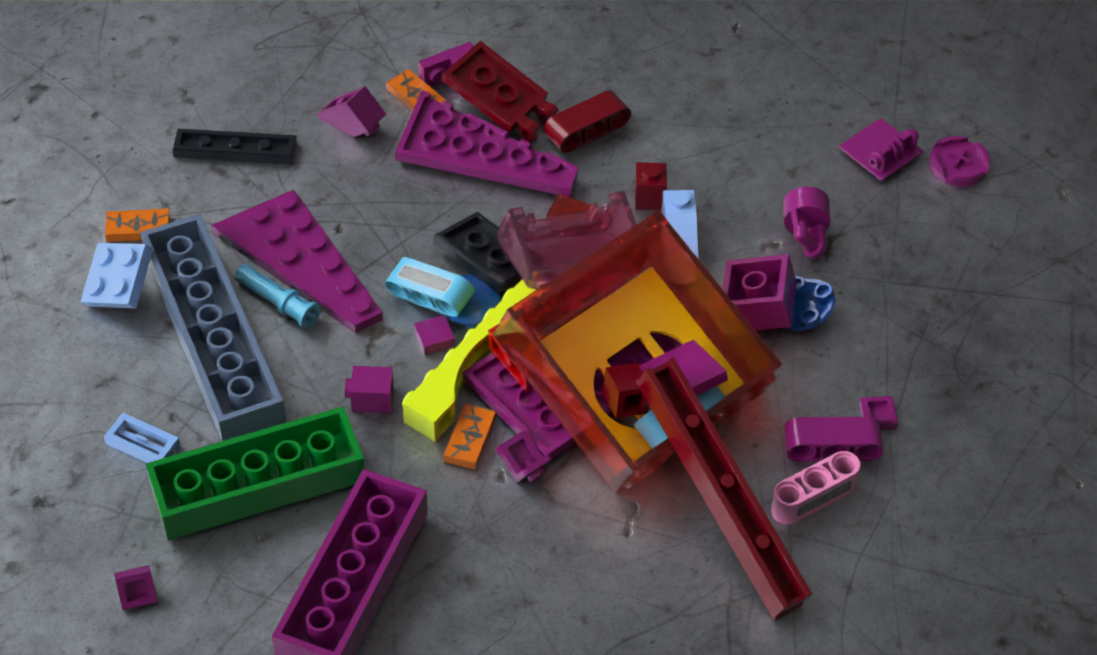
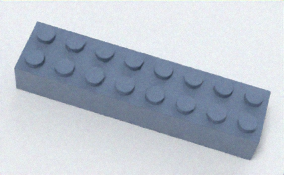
(213, 329)

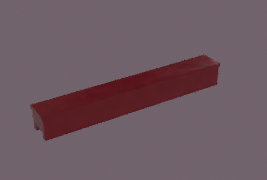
(724, 489)

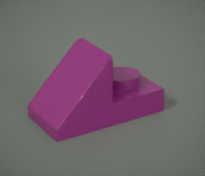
(433, 67)

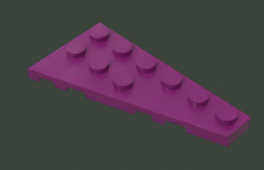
(473, 147)
(300, 254)

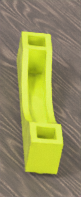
(433, 403)

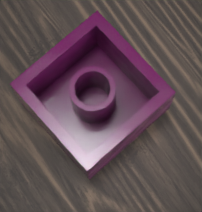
(762, 290)

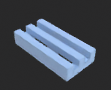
(138, 445)

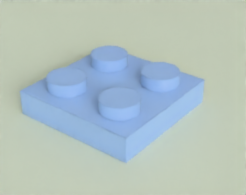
(116, 275)

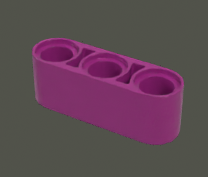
(820, 437)

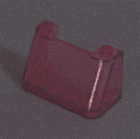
(555, 244)

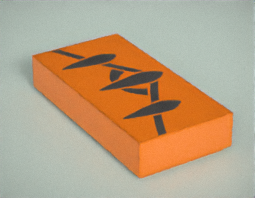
(407, 89)
(129, 223)
(469, 436)

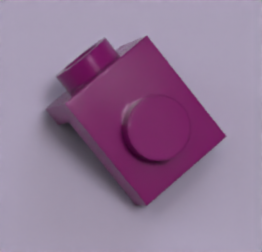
(523, 457)

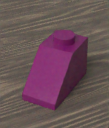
(353, 113)

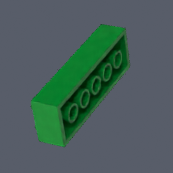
(255, 472)

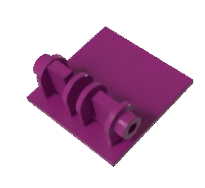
(882, 148)

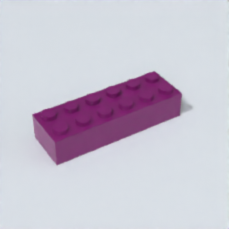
(352, 568)

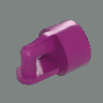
(808, 217)

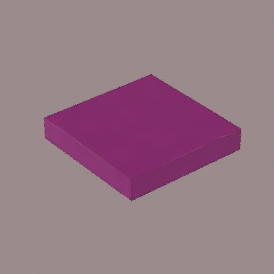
(696, 364)

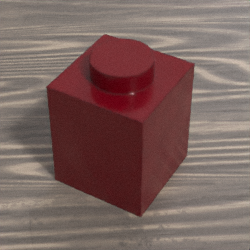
(649, 185)
(623, 392)

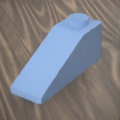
(680, 211)

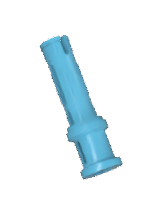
(287, 300)

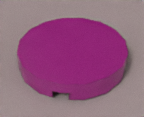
(959, 161)

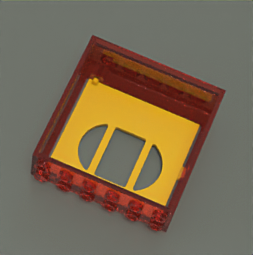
(668, 299)

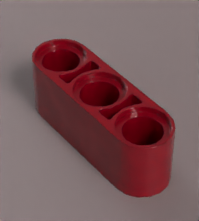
(587, 121)

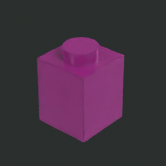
(370, 389)

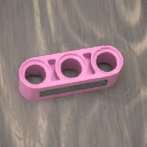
(830, 484)

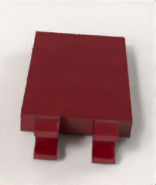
(500, 91)

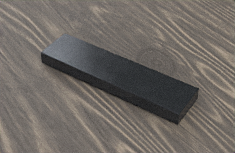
(235, 146)

